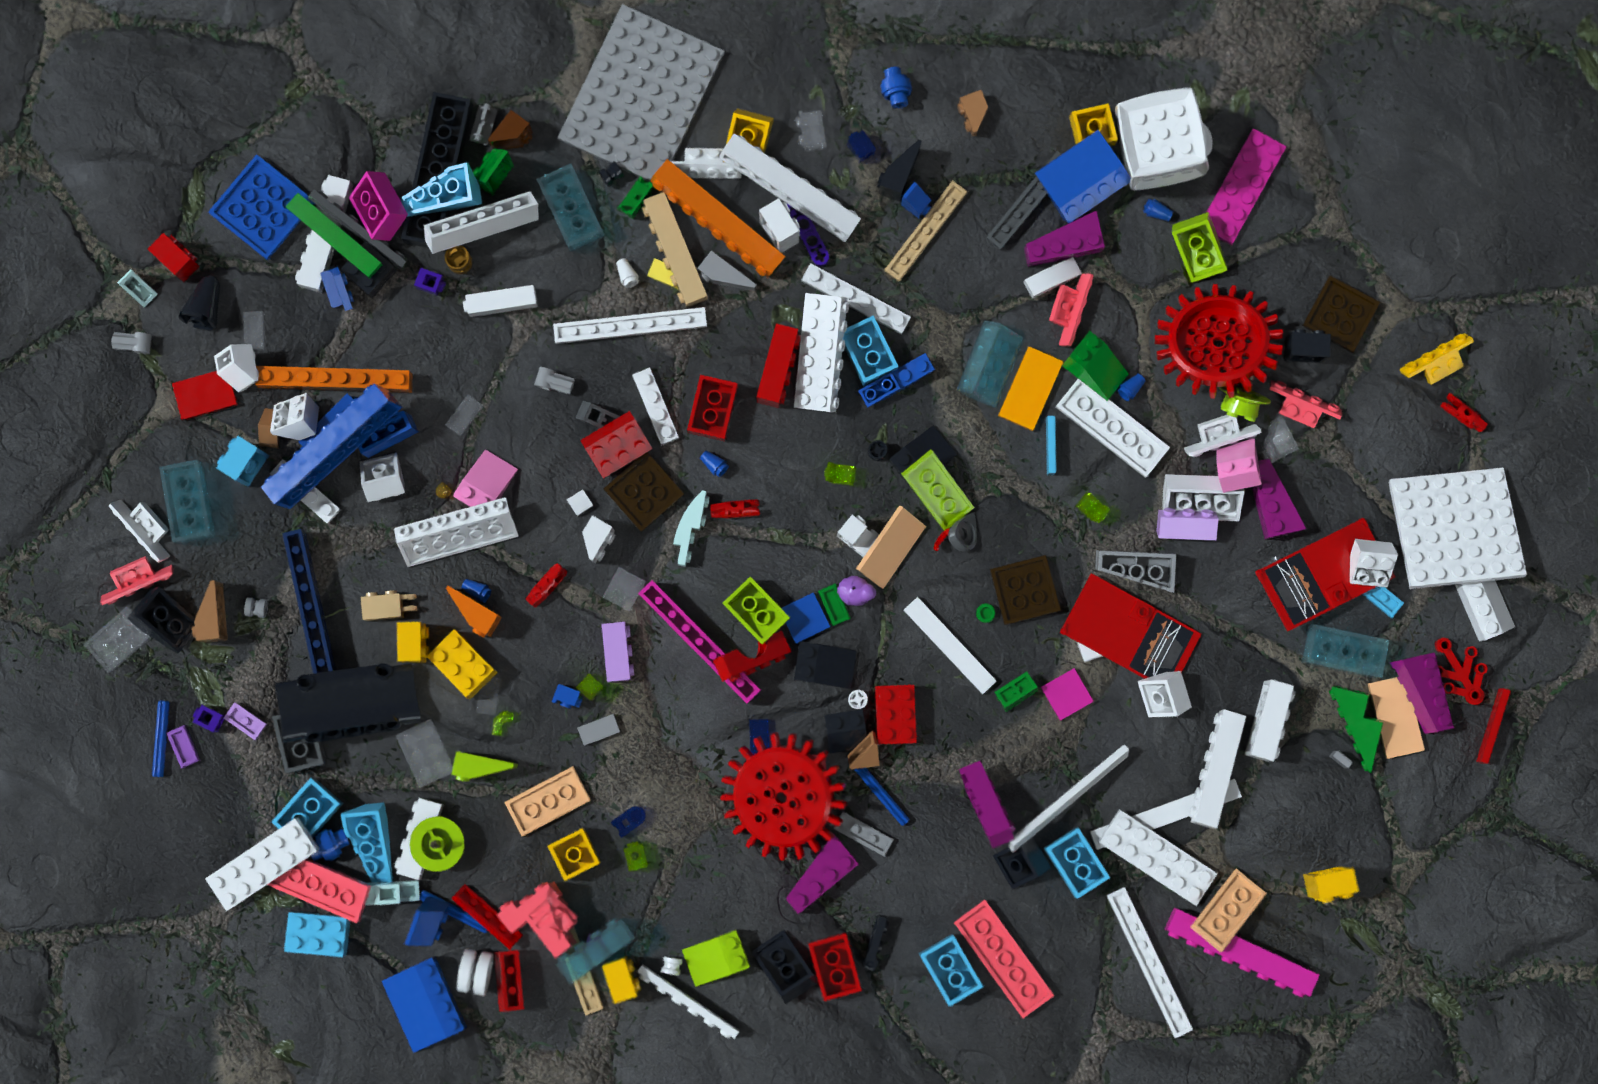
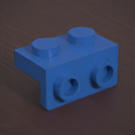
(335, 288)

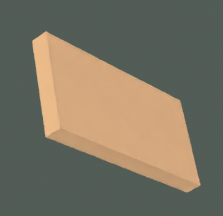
(891, 547)
(1400, 727)
(547, 801)
(1228, 910)

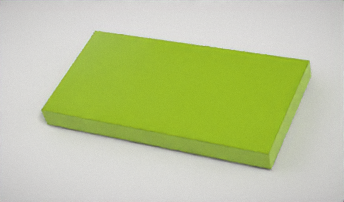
(937, 490)

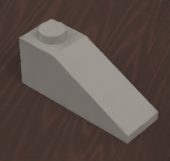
(721, 273)

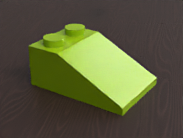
(1199, 247)
(756, 610)
(472, 766)
(716, 958)

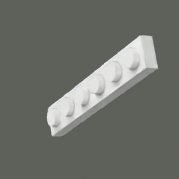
(857, 299)
(694, 1007)

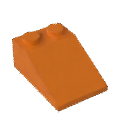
(479, 617)

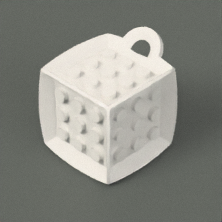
(1163, 138)

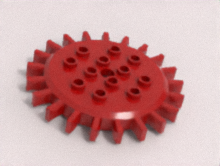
(1197, 318)
(792, 764)

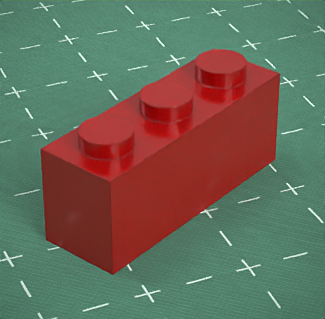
(508, 980)

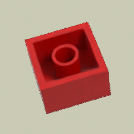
(170, 254)

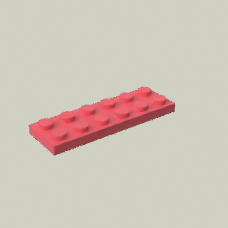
(325, 889)
(1003, 958)

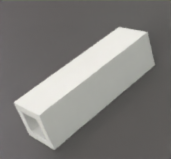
(500, 301)

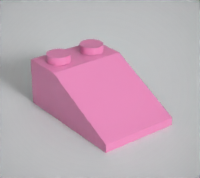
(1238, 466)
(485, 480)

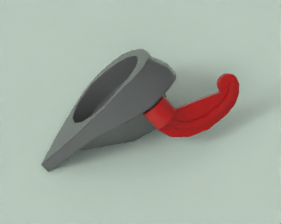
(961, 534)

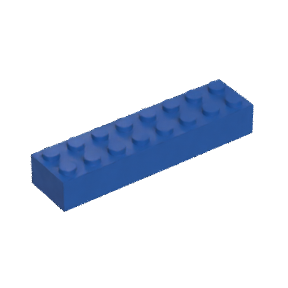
(331, 446)

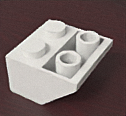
(237, 366)
(295, 418)
(596, 537)
(1372, 562)

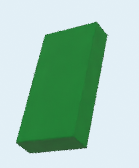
(834, 605)

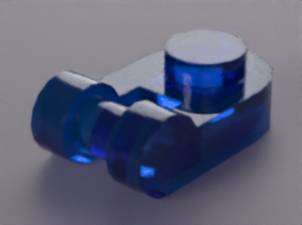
(635, 816)

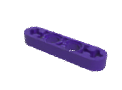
(811, 231)

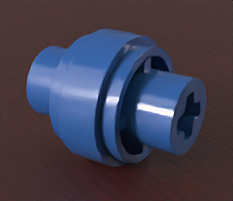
(896, 87)
(330, 844)

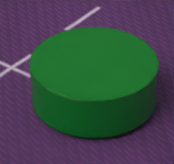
(985, 613)

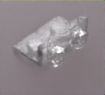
(812, 130)

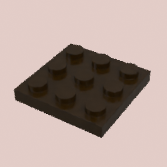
(1342, 313)
(643, 491)
(1025, 590)

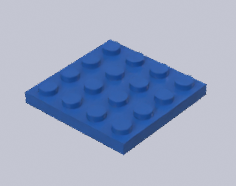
(256, 207)

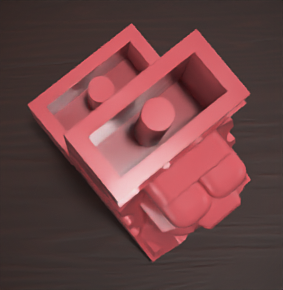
(547, 916)

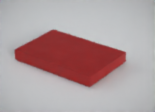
(203, 395)

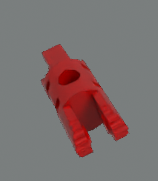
(1464, 413)
(735, 509)
(546, 585)

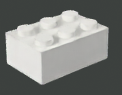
(779, 225)

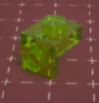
(840, 474)
(1092, 508)

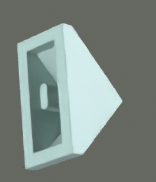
(137, 288)

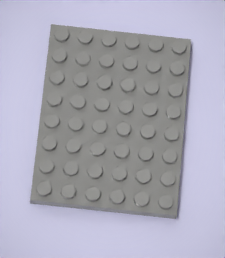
(640, 93)

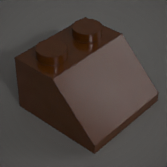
(511, 133)

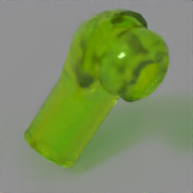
(499, 720)

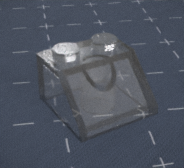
(1278, 441)

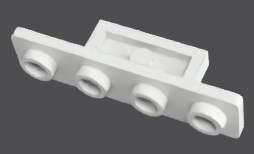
(706, 164)
(1220, 432)
(144, 526)

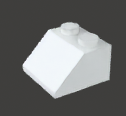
(381, 477)
(1165, 694)

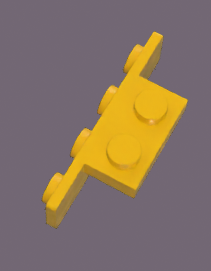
(1440, 361)

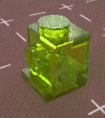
(639, 863)

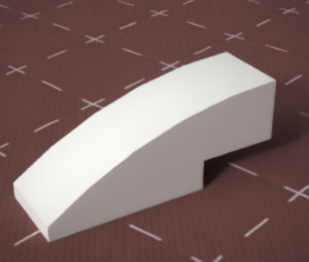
(1052, 277)

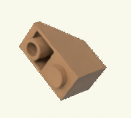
(974, 109)

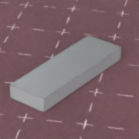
(864, 834)

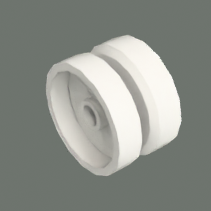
(473, 971)

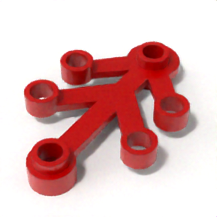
(1462, 673)

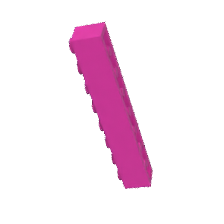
(694, 637)
(1247, 955)

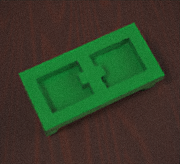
(634, 199)
(1016, 691)

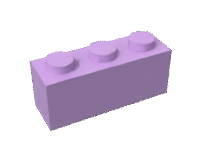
(1187, 524)
(617, 652)

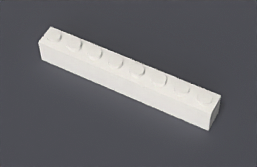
(789, 187)

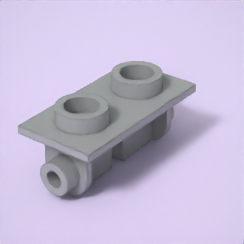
(483, 124)

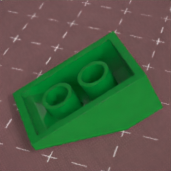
(493, 170)
(1096, 366)

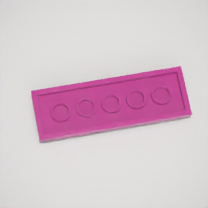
(1244, 184)

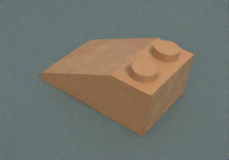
(211, 617)

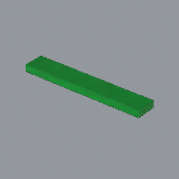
(333, 235)

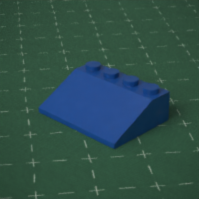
(1083, 176)
(424, 1004)

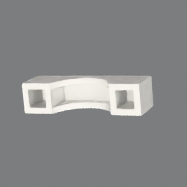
(422, 810)

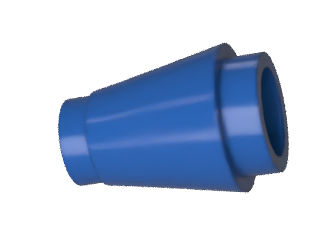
(1157, 210)
(1131, 387)
(714, 463)
(477, 590)

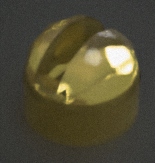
(443, 490)

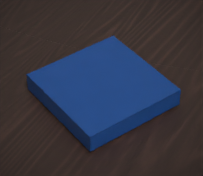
(805, 618)

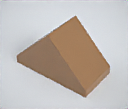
(266, 439)
(865, 753)

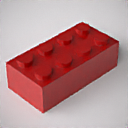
(777, 366)

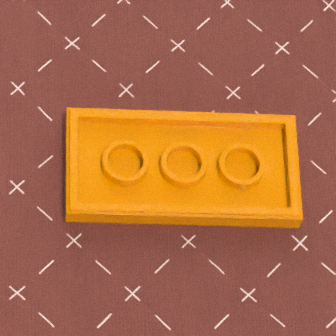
(1030, 388)

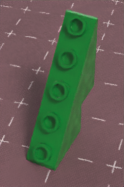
(1364, 729)

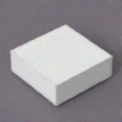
(580, 502)

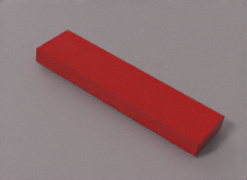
(1493, 726)
(486, 916)

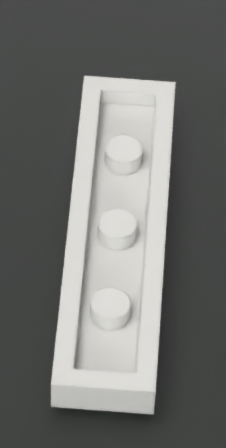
(655, 406)
(317, 501)

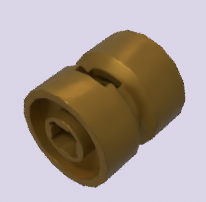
(458, 259)

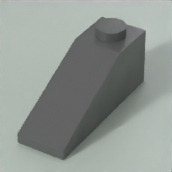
(595, 415)

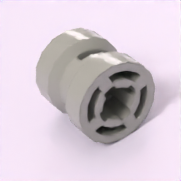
(256, 607)

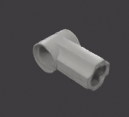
(136, 342)
(549, 379)

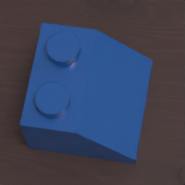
(427, 923)

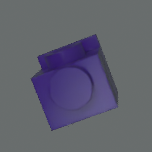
(423, 279)
(200, 718)

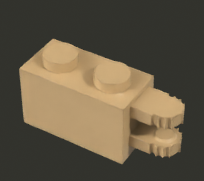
(385, 606)

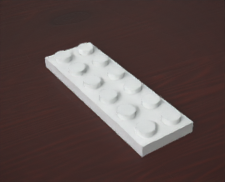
(1113, 428)
(1157, 857)
(262, 864)

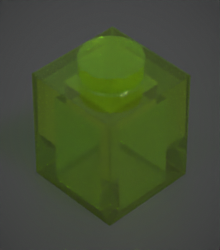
(590, 687)

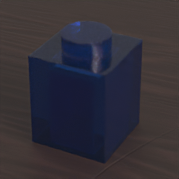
(861, 145)

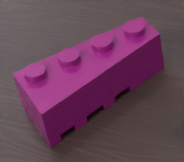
(1070, 241)
(1274, 505)
(1425, 690)
(987, 804)
(826, 869)

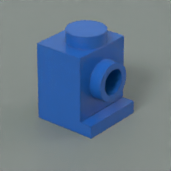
(567, 696)

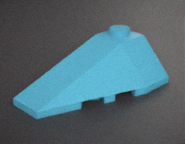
(448, 191)
(369, 834)

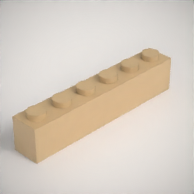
(675, 250)

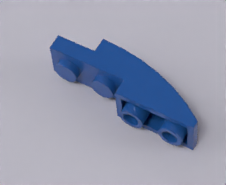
(897, 380)

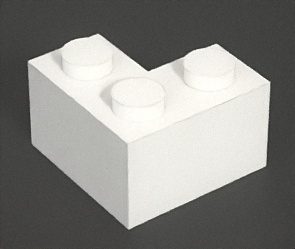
(857, 535)

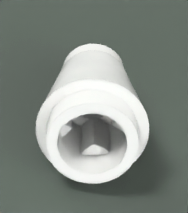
(627, 274)

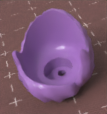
(860, 595)

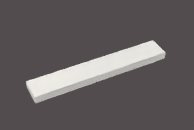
(949, 645)

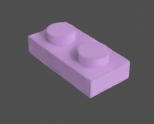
(245, 721)

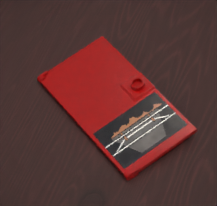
(1315, 577)
(1128, 630)

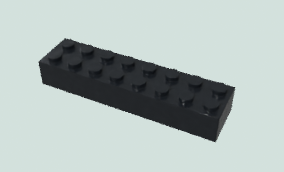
(440, 149)

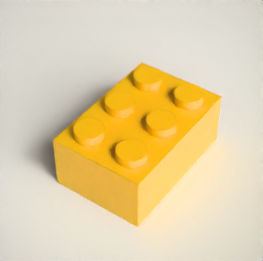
(462, 664)
(1331, 882)

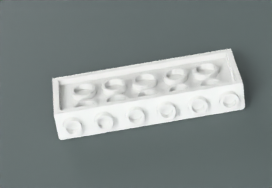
(821, 352)
(455, 532)

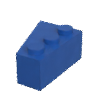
(392, 432)

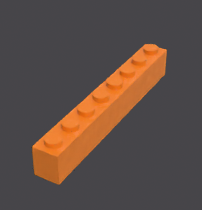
(717, 218)
(333, 378)

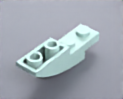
(691, 520)
(393, 892)

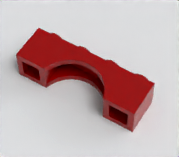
(734, 663)

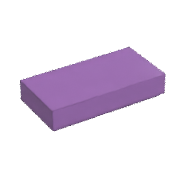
(183, 746)

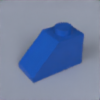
(916, 201)

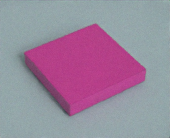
(1067, 694)

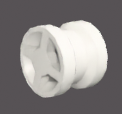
(857, 699)
(671, 965)

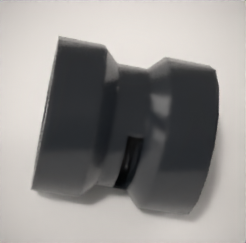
(611, 173)
(879, 448)

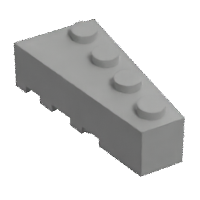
(1142, 567)

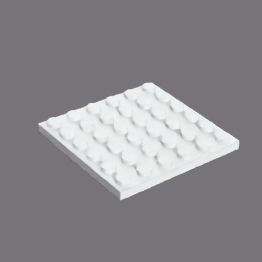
(1457, 528)

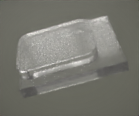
(624, 589)

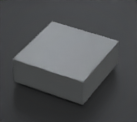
(1341, 759)

